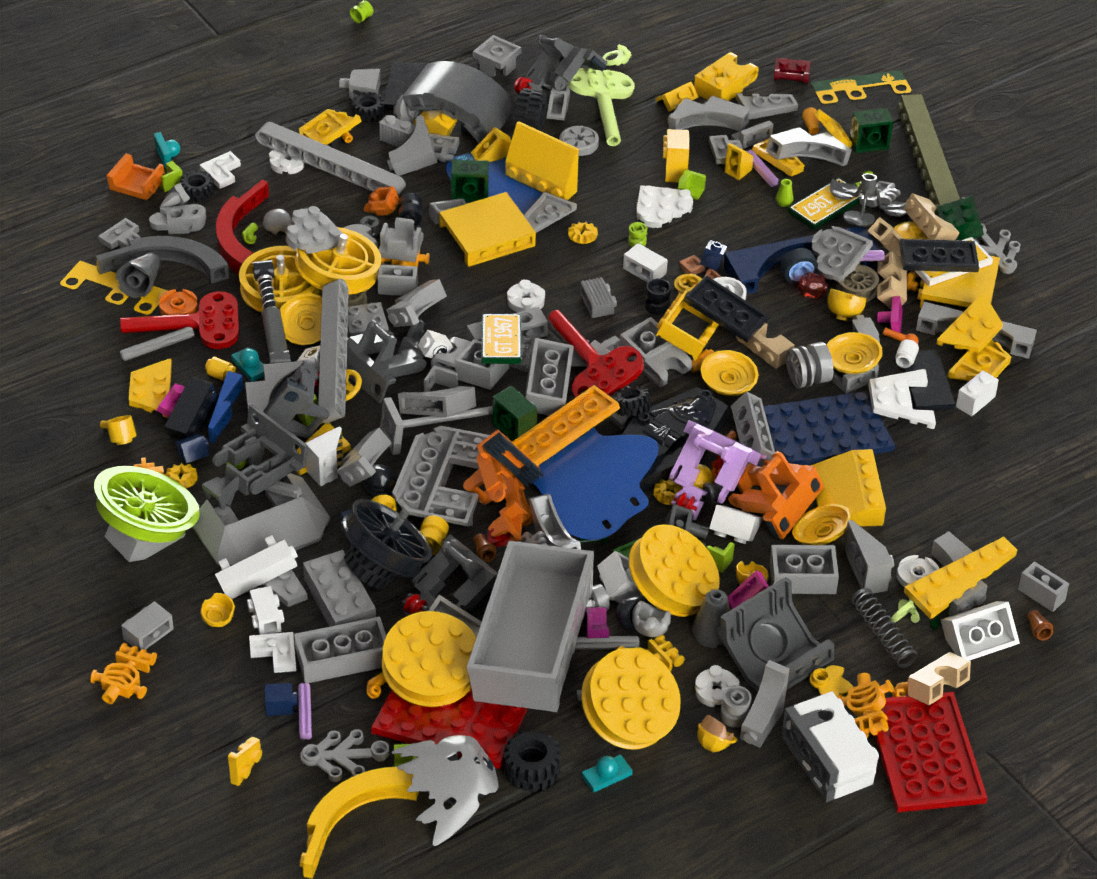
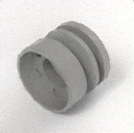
(809, 364)

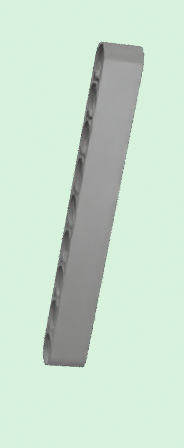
(327, 158)
(333, 349)

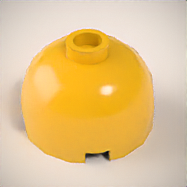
(845, 304)

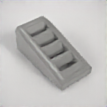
(437, 207)

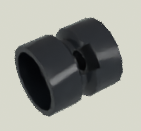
(410, 207)
(657, 296)

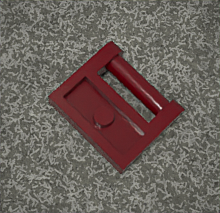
(792, 69)

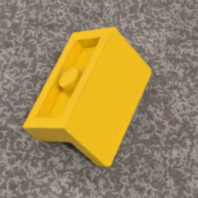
(677, 96)

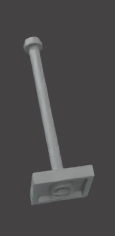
(393, 425)

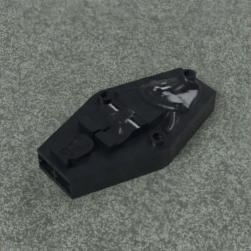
(667, 424)

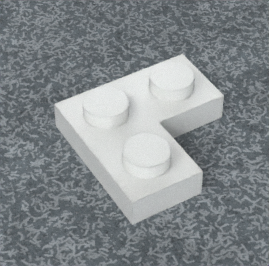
(220, 167)
(276, 645)

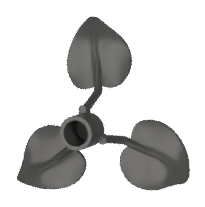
(868, 187)

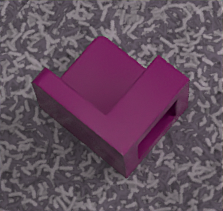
(596, 622)

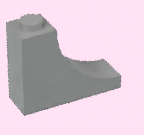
(415, 152)
(438, 403)
(767, 704)

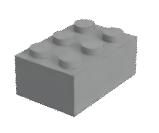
(809, 567)

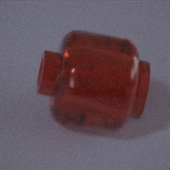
(812, 285)

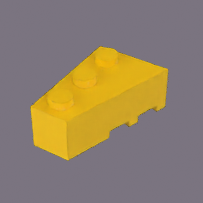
(676, 153)

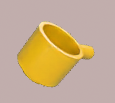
(120, 429)

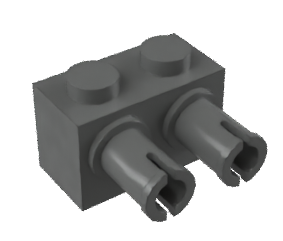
(681, 518)

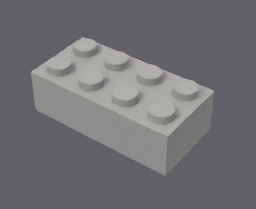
(548, 375)
(337, 590)
(340, 649)

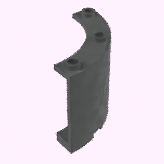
(461, 94)

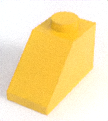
(438, 122)
(492, 147)
(738, 162)

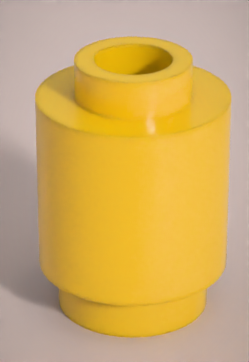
(218, 368)

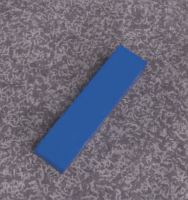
(222, 413)

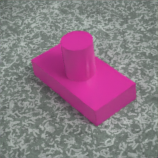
(893, 316)
(170, 400)
(749, 588)

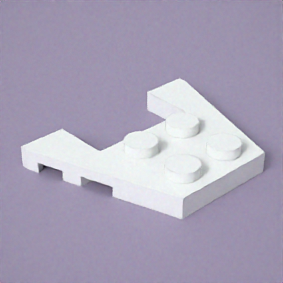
(892, 397)

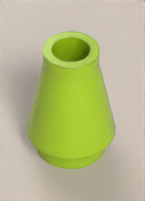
(785, 194)

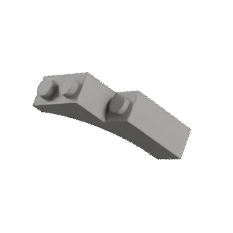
(713, 112)
(800, 143)
(415, 302)
(262, 392)
(360, 460)
(548, 521)
(947, 550)

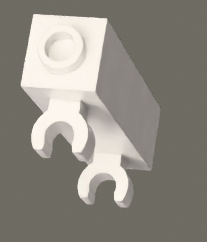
(257, 568)

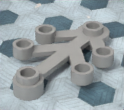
(1006, 264)
(342, 754)

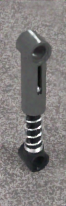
(271, 315)

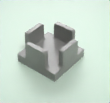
(496, 54)
(401, 242)

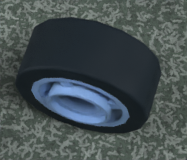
(798, 263)

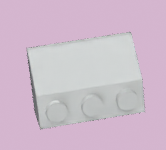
(981, 630)

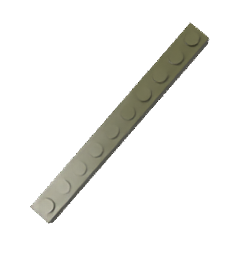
(927, 150)

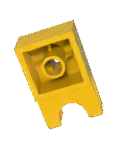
(724, 78)

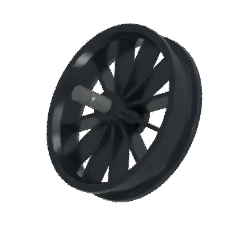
(386, 537)

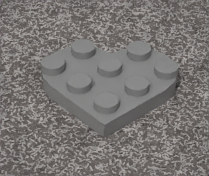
(312, 231)
(838, 252)

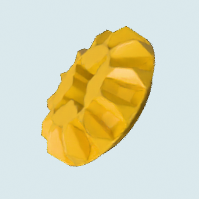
(589, 235)
(682, 280)
(189, 474)
(664, 496)

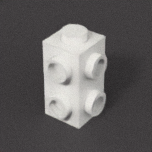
(266, 614)

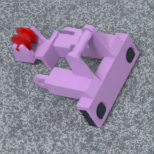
(733, 454)

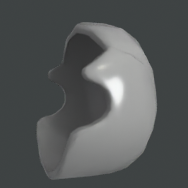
(276, 221)

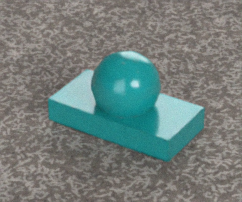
(166, 149)
(249, 363)
(606, 772)

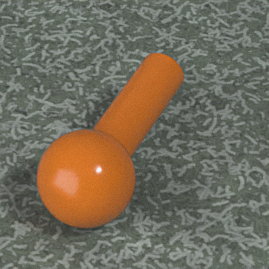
(899, 336)

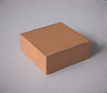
(691, 265)

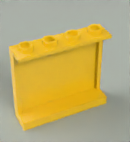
(488, 228)
(962, 289)

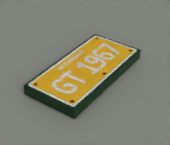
(821, 206)
(501, 339)

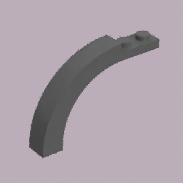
(170, 249)

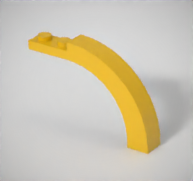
(348, 795)

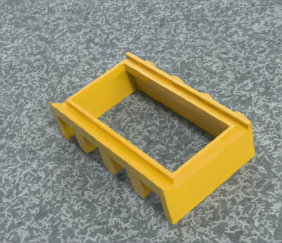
(677, 336)

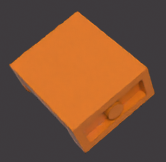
(134, 179)

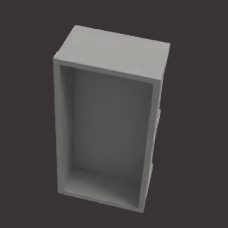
(531, 626)

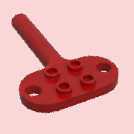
(213, 321)
(606, 371)

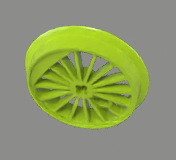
(162, 503)

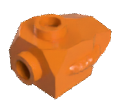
(382, 201)

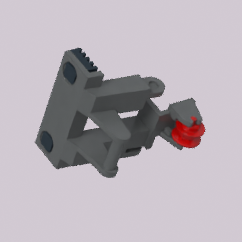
(570, 61)
(295, 398)
(430, 579)

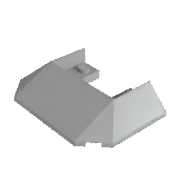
(427, 469)
(293, 519)

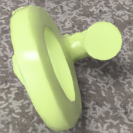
(623, 56)
(904, 608)

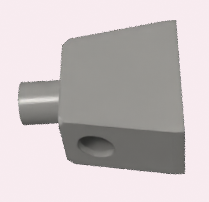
(362, 81)

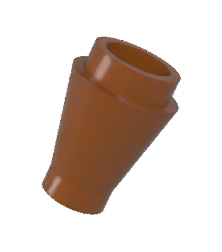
(484, 548)
(1041, 627)

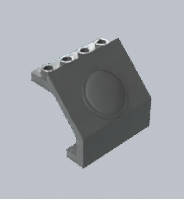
(772, 630)

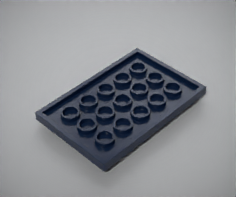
(826, 428)

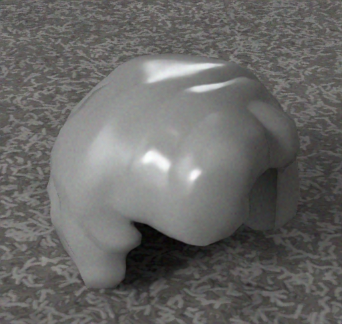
(650, 620)

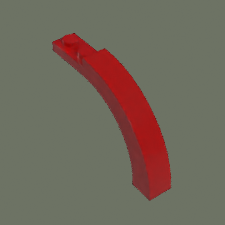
(228, 219)

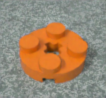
(185, 301)

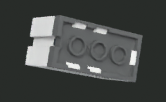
(829, 746)

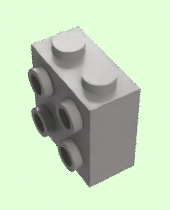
(361, 315)

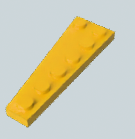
(949, 583)

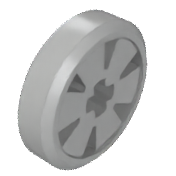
(582, 138)

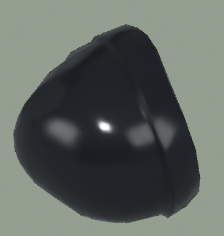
(381, 482)
(625, 609)

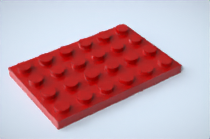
(483, 721)
(928, 755)

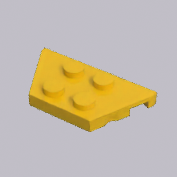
(329, 126)
(973, 327)
(990, 359)
(150, 385)

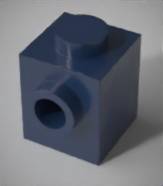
(713, 255)
(192, 448)
(279, 699)

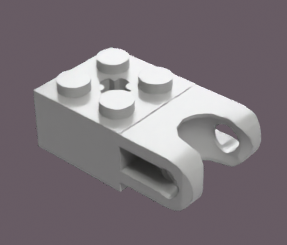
(656, 352)
(468, 364)

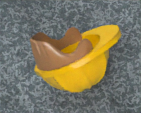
(713, 735)

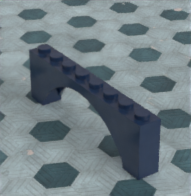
(752, 263)

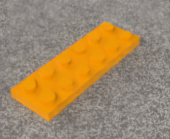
(566, 424)

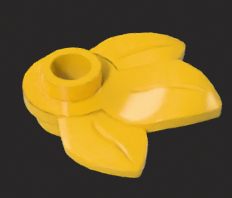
(830, 680)

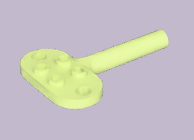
(604, 86)

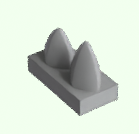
(175, 197)

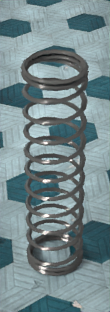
(903, 654)

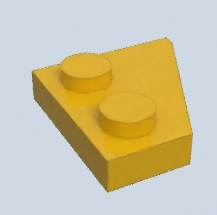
(833, 128)
(242, 762)

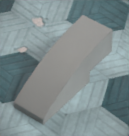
(558, 103)

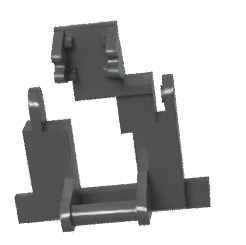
(386, 365)
(251, 445)

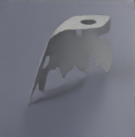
(447, 779)

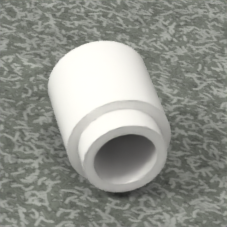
(906, 353)

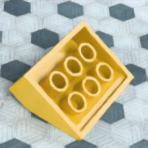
(542, 162)
(855, 484)

